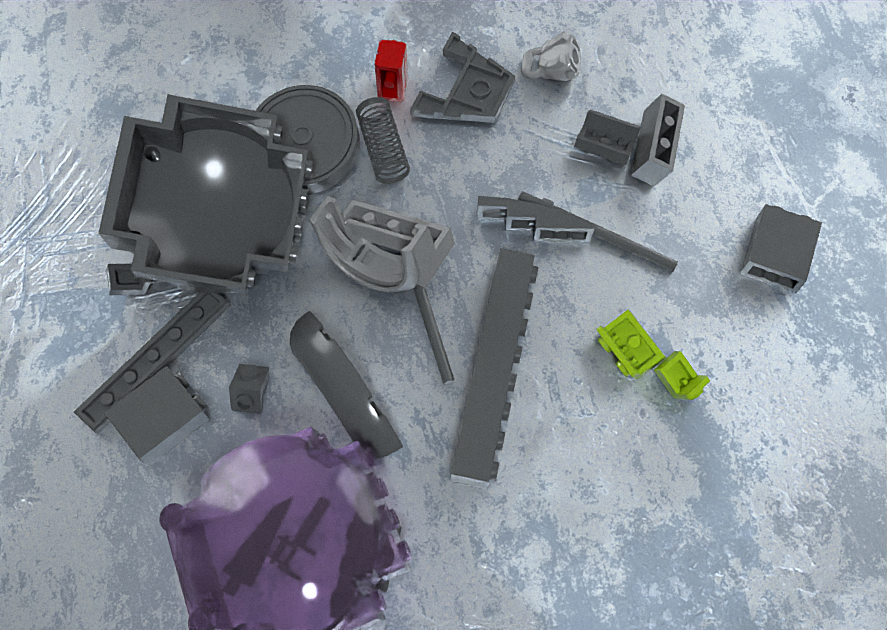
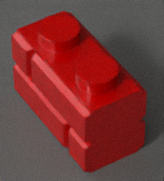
(391, 70)

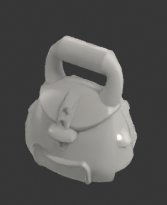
(557, 60)

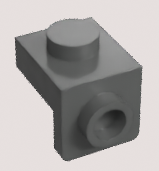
(124, 282)
(248, 387)

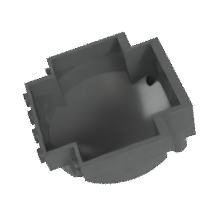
(206, 196)

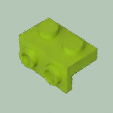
(631, 345)

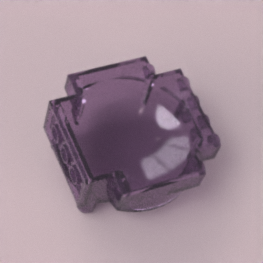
(287, 538)

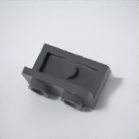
(607, 137)

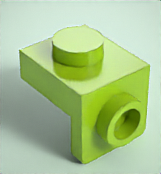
(680, 377)

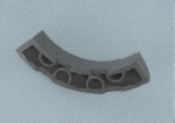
(342, 386)

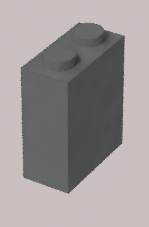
(781, 248)
(158, 415)

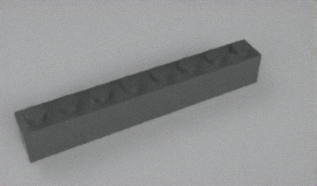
(492, 370)

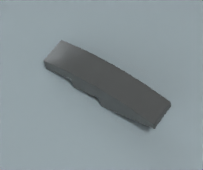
(545, 222)

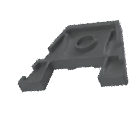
(477, 91)

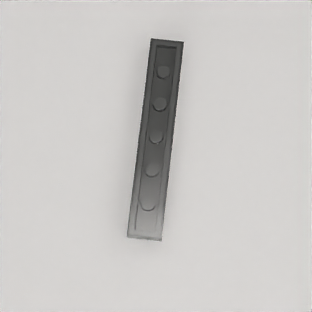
(153, 356)

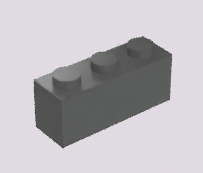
(658, 140)

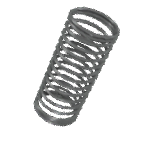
(398, 162)

